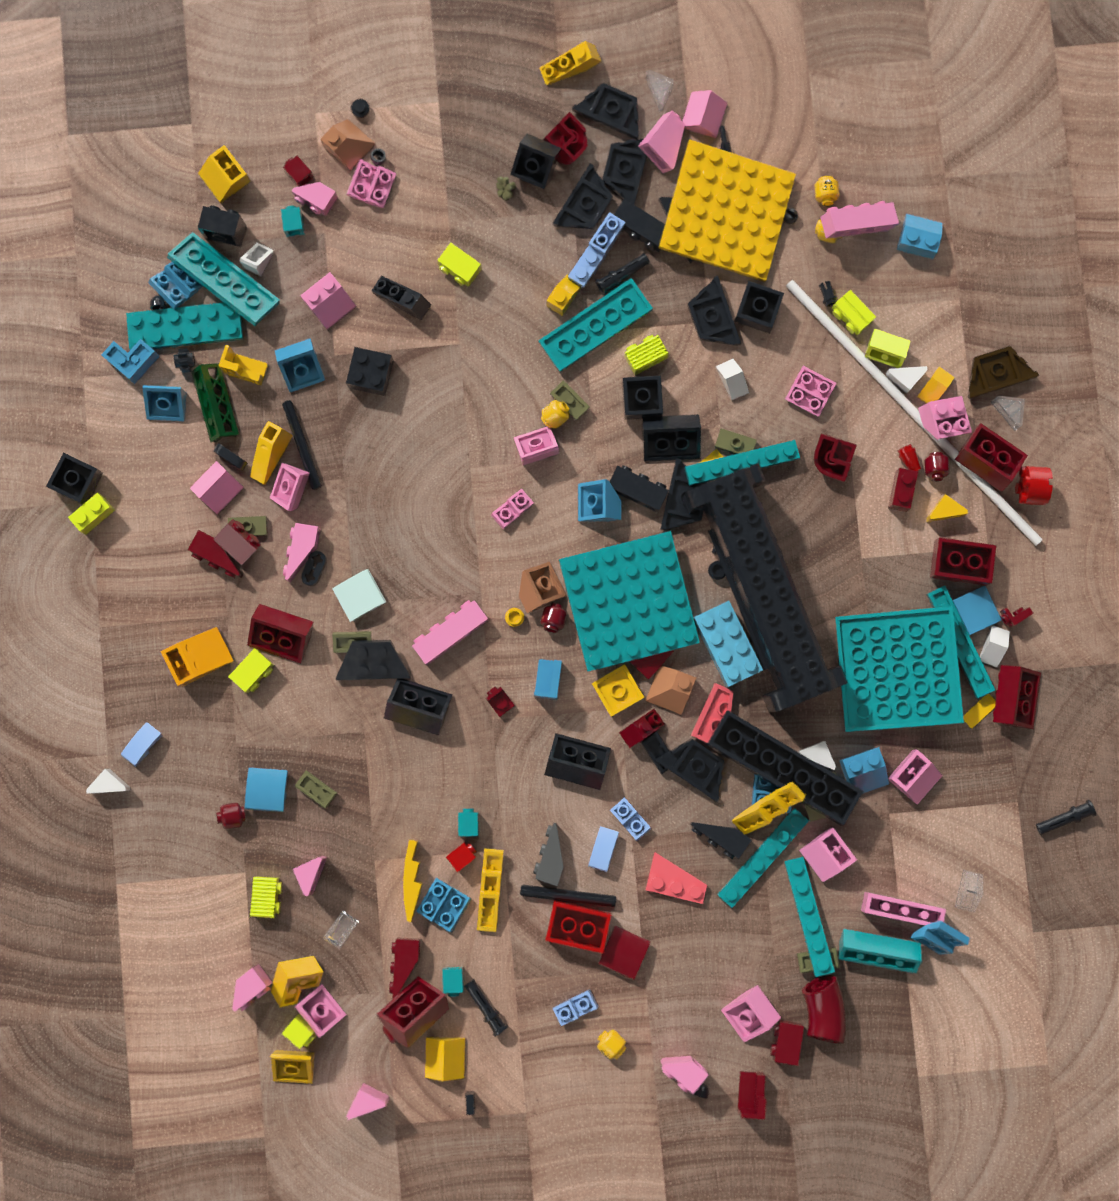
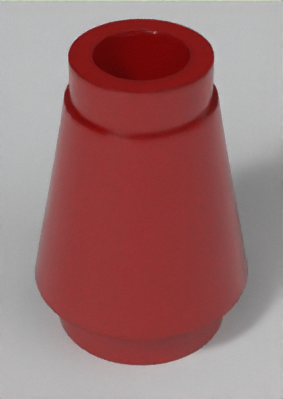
(909, 457)

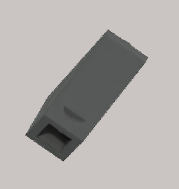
(551, 864)

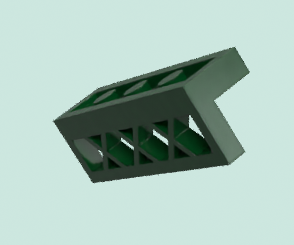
(210, 401)

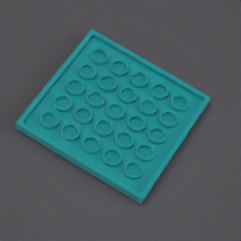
(629, 601)
(899, 669)

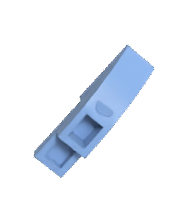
(597, 250)

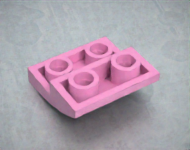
(371, 184)
(810, 391)

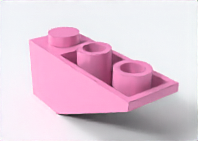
(304, 542)

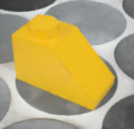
(563, 295)

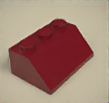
(279, 633)
(1016, 696)
(413, 1011)

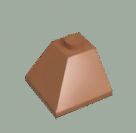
(347, 143)
(539, 587)
(670, 689)

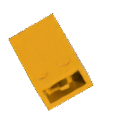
(196, 656)

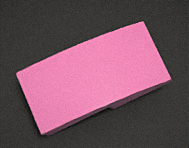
(512, 509)

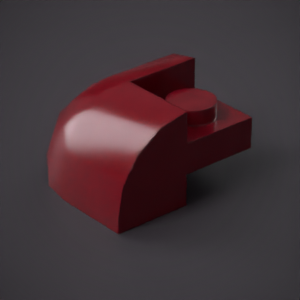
(570, 137)
(834, 456)

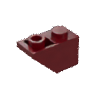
(641, 728)

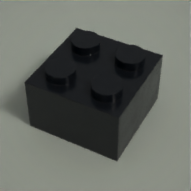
(535, 161)
(222, 226)
(759, 307)
(369, 371)
(642, 397)
(74, 479)

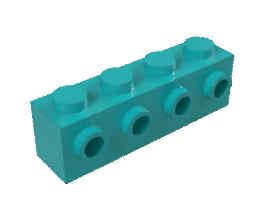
(878, 948)

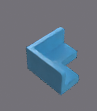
(133, 363)
(548, 679)

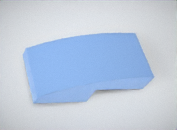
(139, 745)
(630, 819)
(603, 849)
(575, 1007)

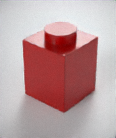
(462, 856)

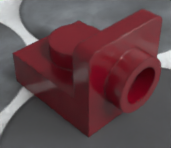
(1019, 615)
(499, 701)

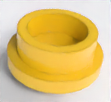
(514, 617)

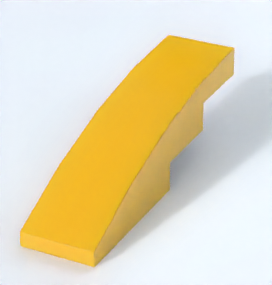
(768, 807)
(411, 887)
(490, 890)

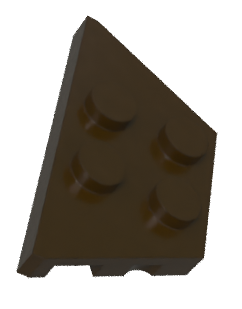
(998, 371)

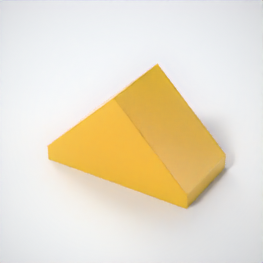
(935, 386)
(946, 509)

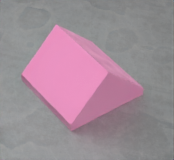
(704, 113)
(536, 445)
(289, 486)
(216, 487)
(309, 874)
(320, 1010)
(367, 1100)

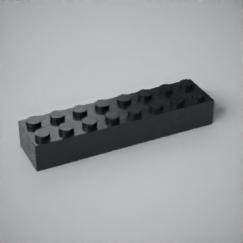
(782, 765)

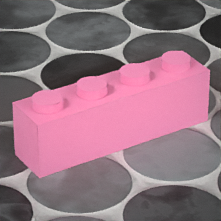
(859, 219)
(450, 632)
(901, 909)

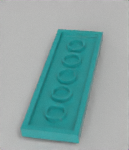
(223, 278)
(595, 325)
(184, 326)

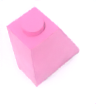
(664, 141)

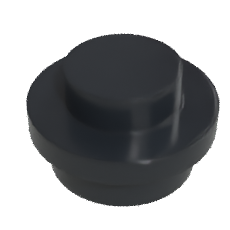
(360, 108)
(716, 571)

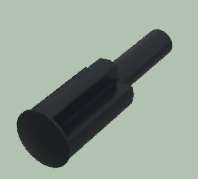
(724, 145)

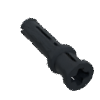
(615, 277)
(1074, 814)
(490, 1015)

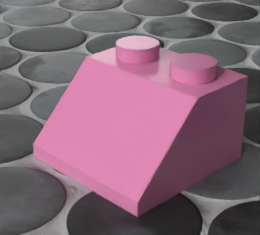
(328, 301)
(751, 1014)

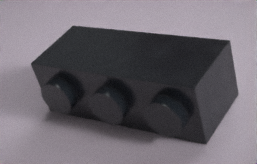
(640, 225)
(638, 488)

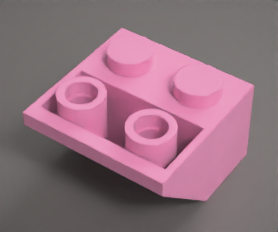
(945, 418)
(915, 776)
(827, 854)
(251, 984)
(686, 1071)

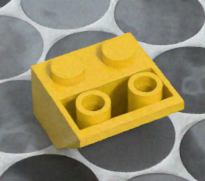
(223, 174)

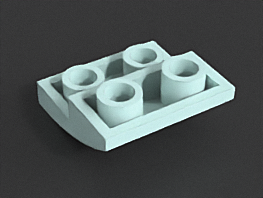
(359, 595)

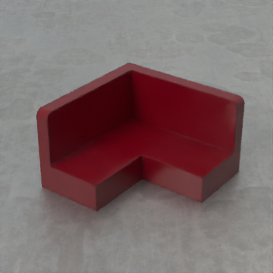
(751, 1095)

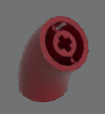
(825, 1010)

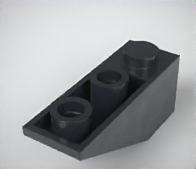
(402, 297)
(726, 837)

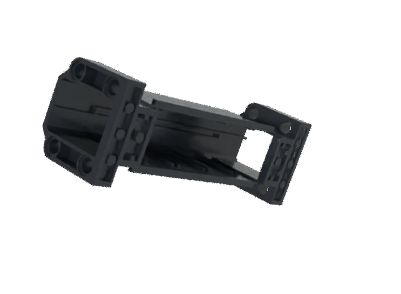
(764, 588)

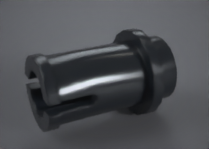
(828, 294)

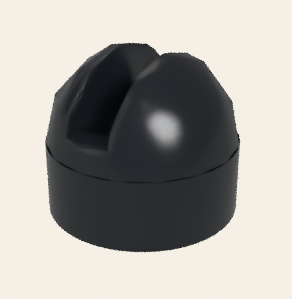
(380, 155)
(789, 219)
(157, 302)
(702, 1091)

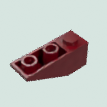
(206, 548)
(406, 957)

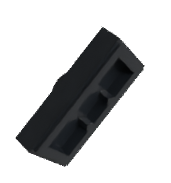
(655, 748)

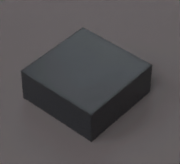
(470, 1103)

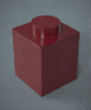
(298, 171)

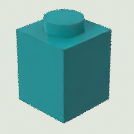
(292, 221)
(468, 822)
(453, 981)

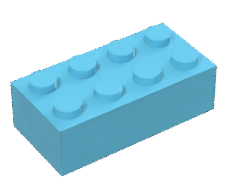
(727, 644)

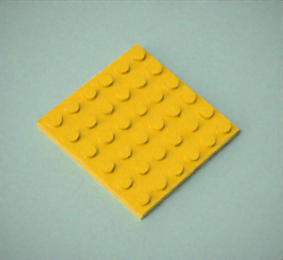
(727, 210)

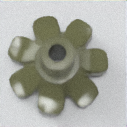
(505, 187)

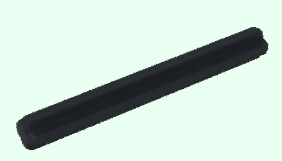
(301, 444)
(568, 895)

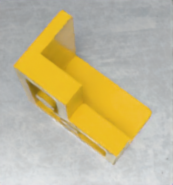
(242, 367)
(294, 976)

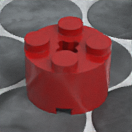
(1034, 485)

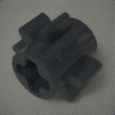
(184, 360)

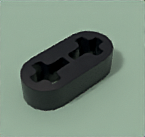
(230, 457)
(310, 566)

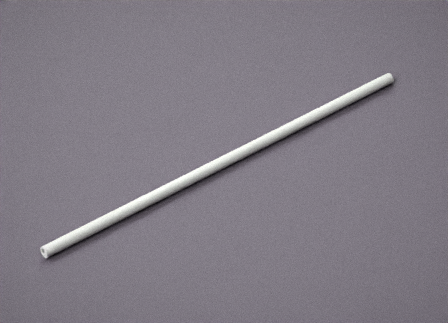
(910, 409)

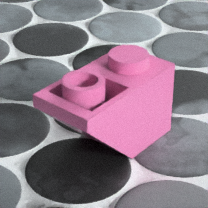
(317, 196)

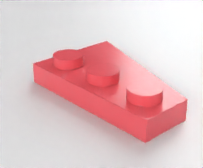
(716, 705)
(673, 881)

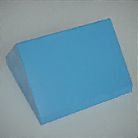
(164, 403)

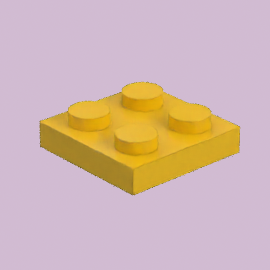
(617, 690)

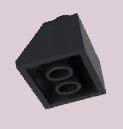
(671, 437)
(417, 706)
(577, 761)

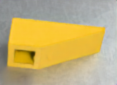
(571, 63)
(268, 452)

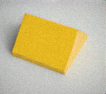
(445, 1058)
(292, 1066)

